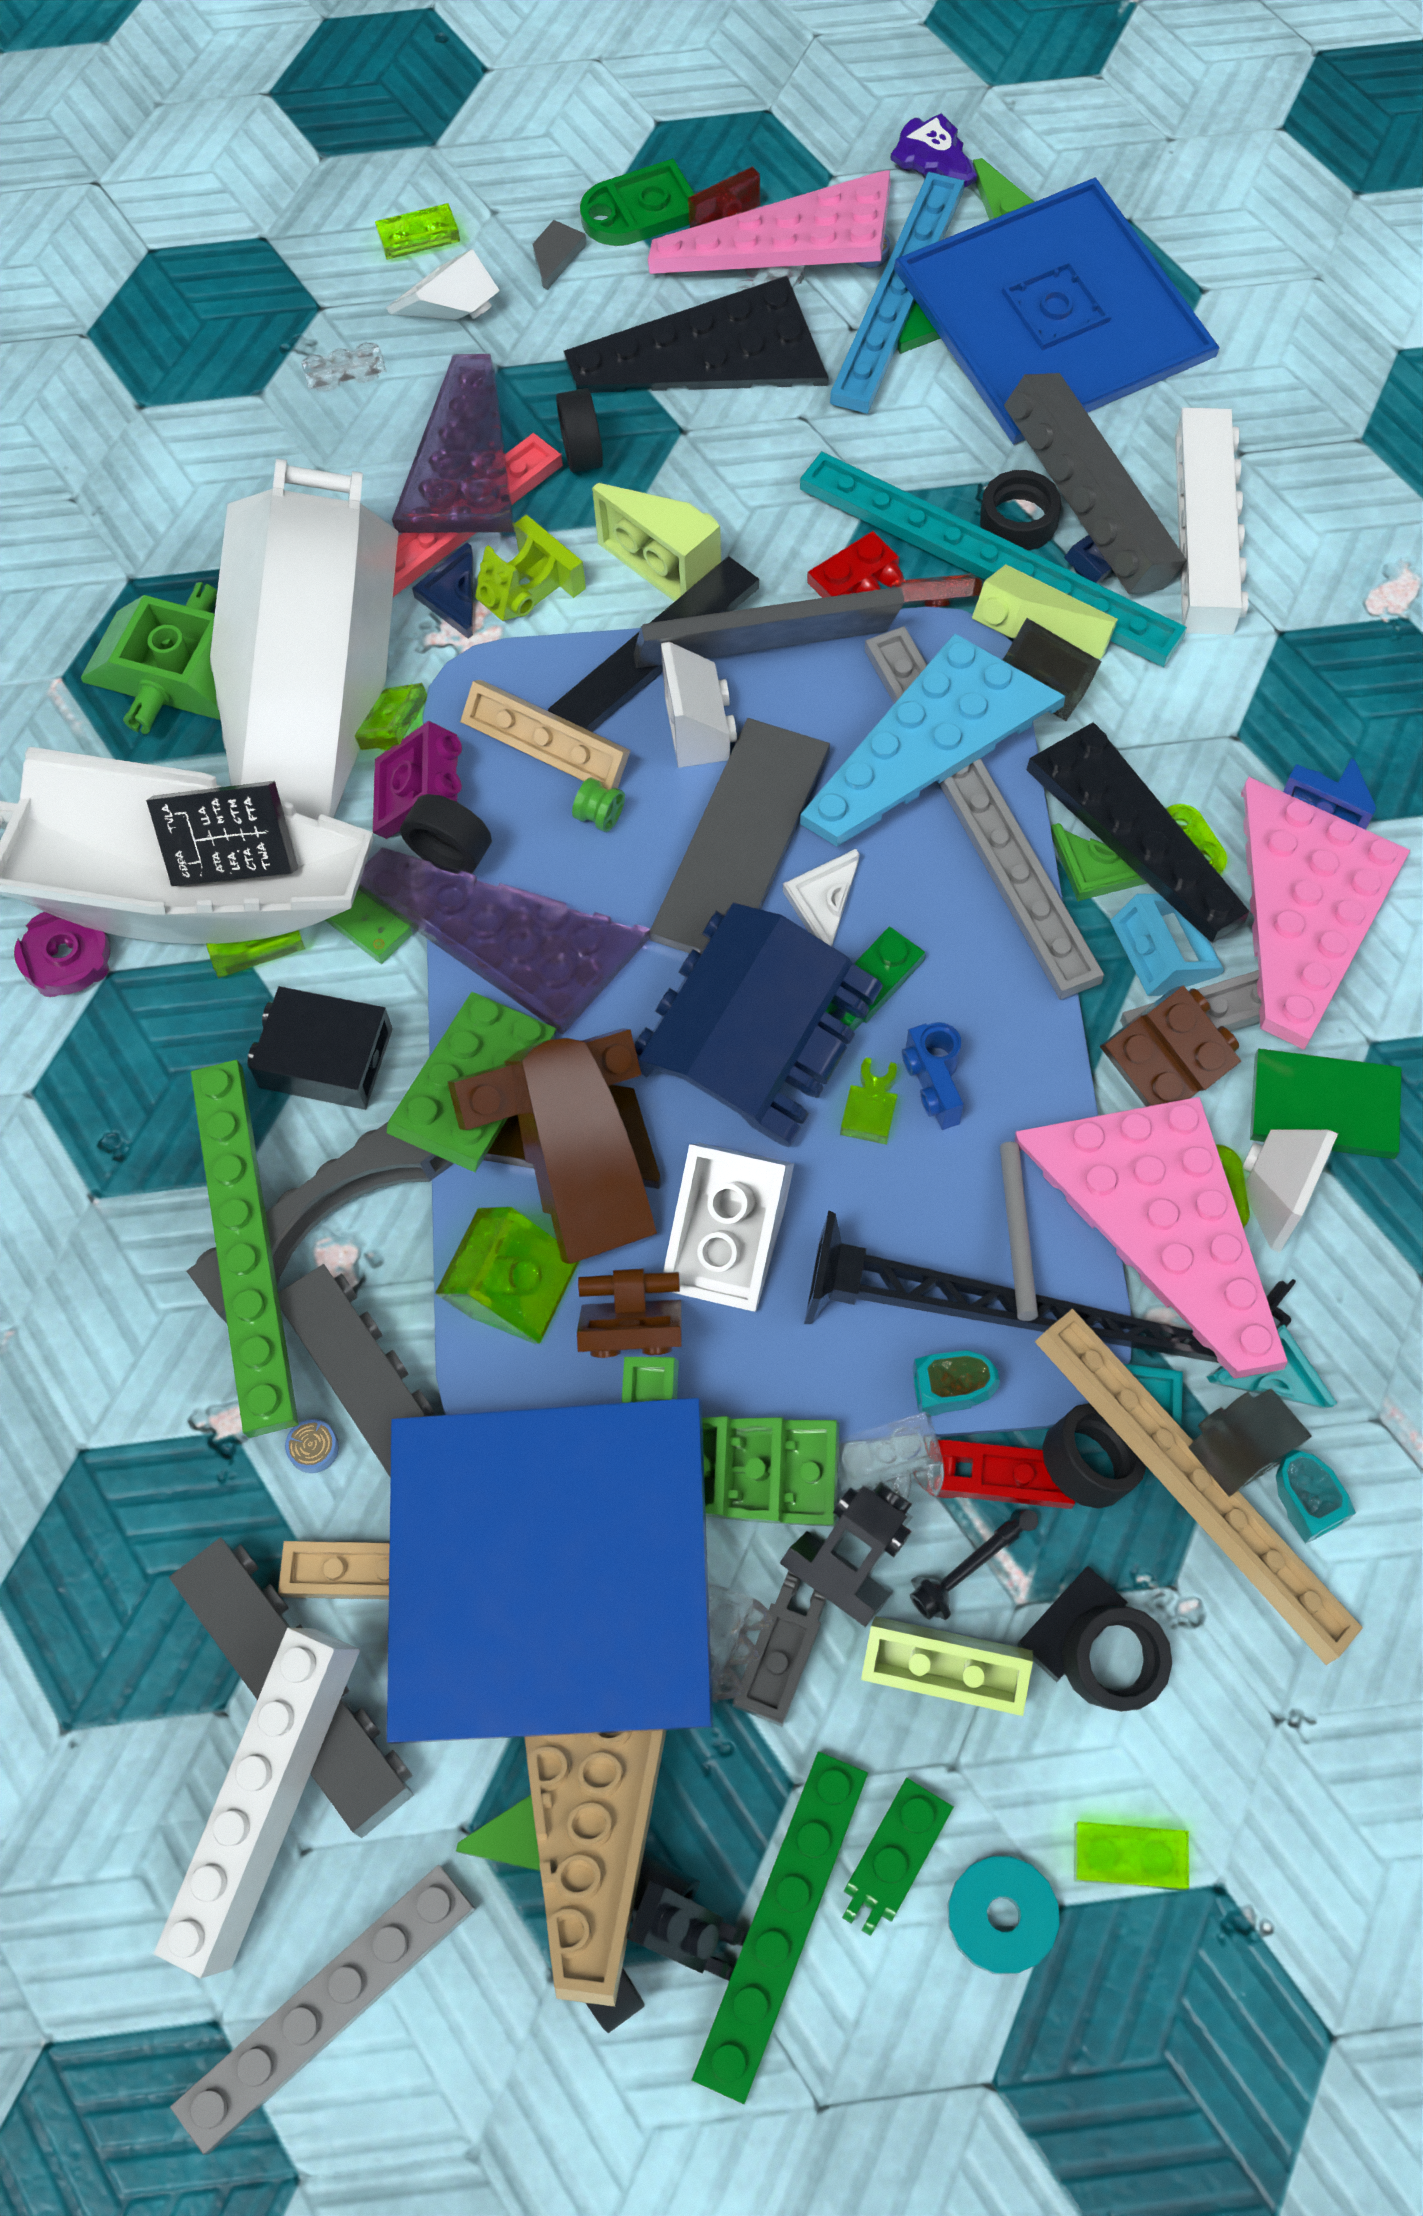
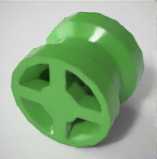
(598, 804)

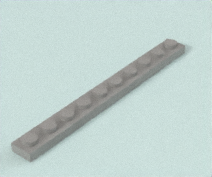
(999, 842)

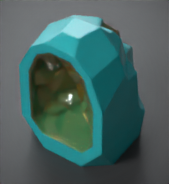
(953, 1381)

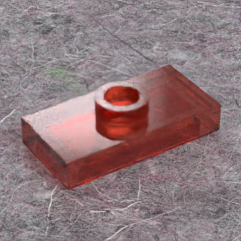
(726, 198)
(939, 590)

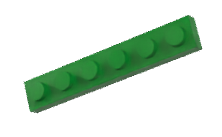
(779, 1928)

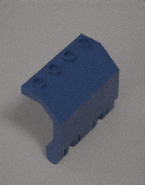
(758, 1017)

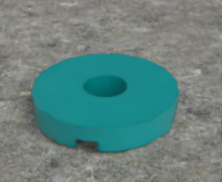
(1036, 1908)

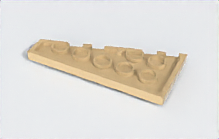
(591, 1835)

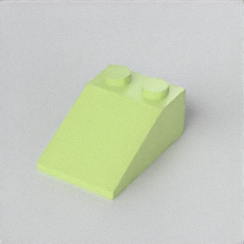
(657, 537)

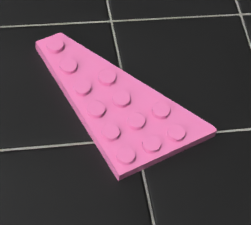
(811, 229)
(1311, 903)
(1167, 1208)

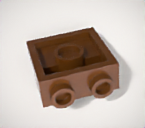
(1172, 1049)

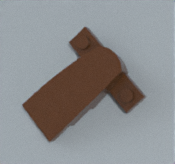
(569, 1135)

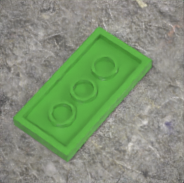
(476, 1040)

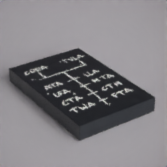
(222, 833)

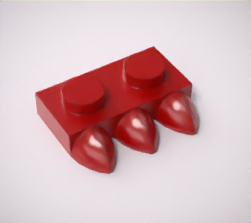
(856, 568)

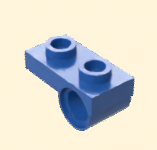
(934, 1072)

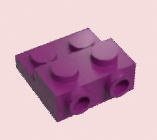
(416, 767)

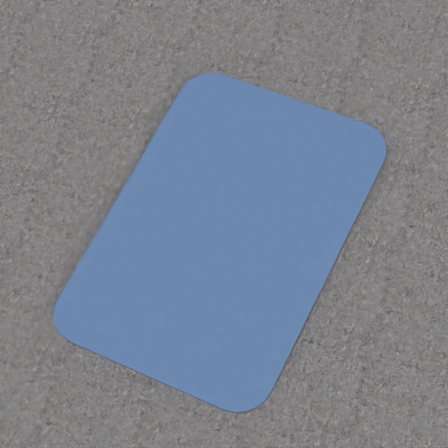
(919, 1199)

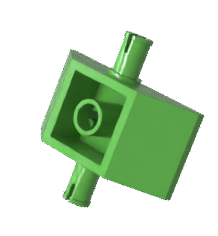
(159, 657)

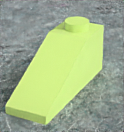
(1013, 596)

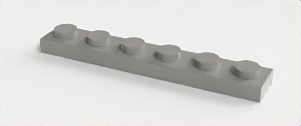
(321, 2010)

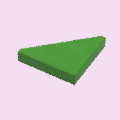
(1092, 865)
(506, 1838)

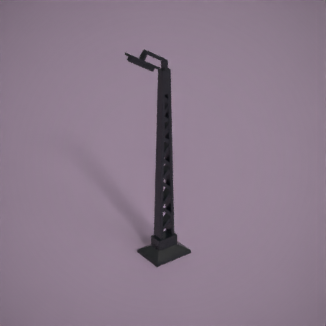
(839, 1276)

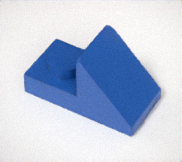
(1345, 799)

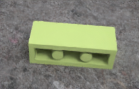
(948, 1665)

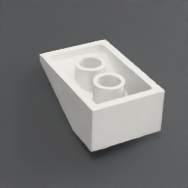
(727, 1224)

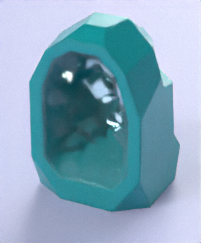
(1312, 1495)

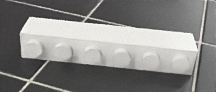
(1209, 521)
(256, 1802)

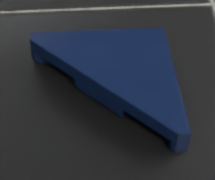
(450, 590)

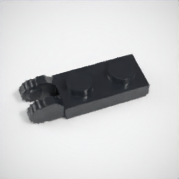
(683, 1931)

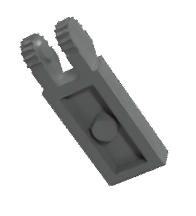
(783, 1656)

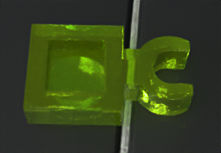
(870, 1107)

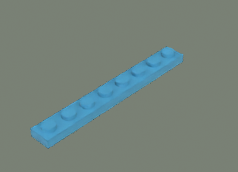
(892, 302)

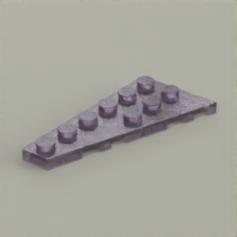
(461, 460)
(514, 939)

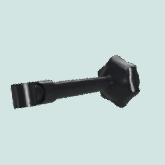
(932, 1596)

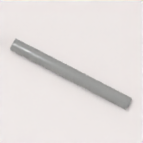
(1018, 1232)

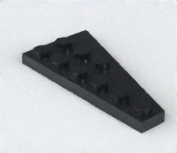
(714, 345)

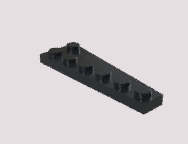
(1123, 812)

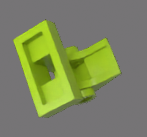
(540, 560)

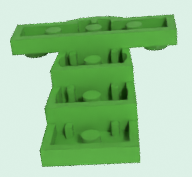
(753, 1465)

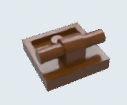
(631, 1319)

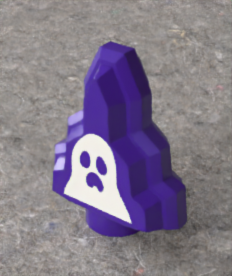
(934, 149)

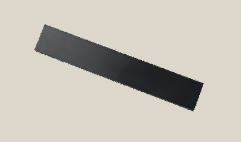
(618, 679)

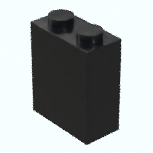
(320, 1047)

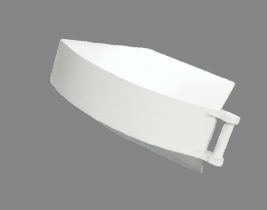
(301, 634)
(92, 857)

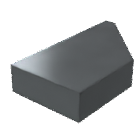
(556, 250)

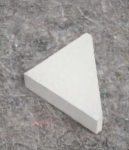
(822, 895)

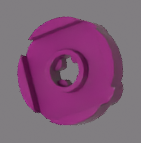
(63, 975)

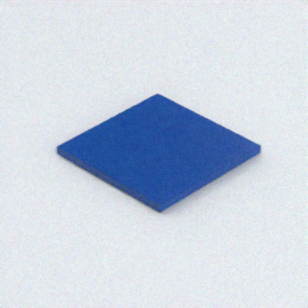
(1056, 293)
(548, 1573)

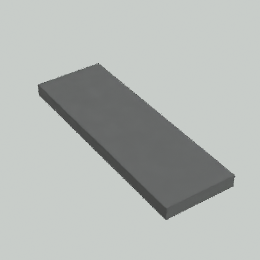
(772, 626)
(741, 831)

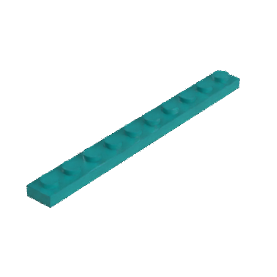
(982, 551)

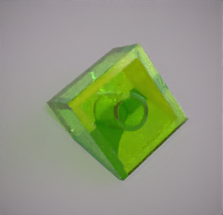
(507, 1274)

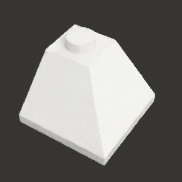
(449, 291)
(1284, 1178)

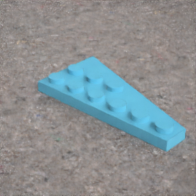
(934, 730)

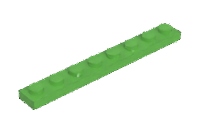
(244, 1251)

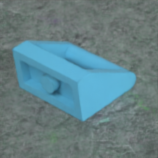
(1154, 949)

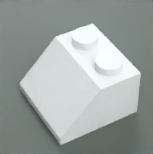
(696, 707)

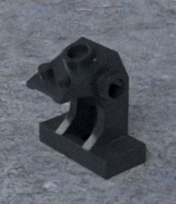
(876, 1519)

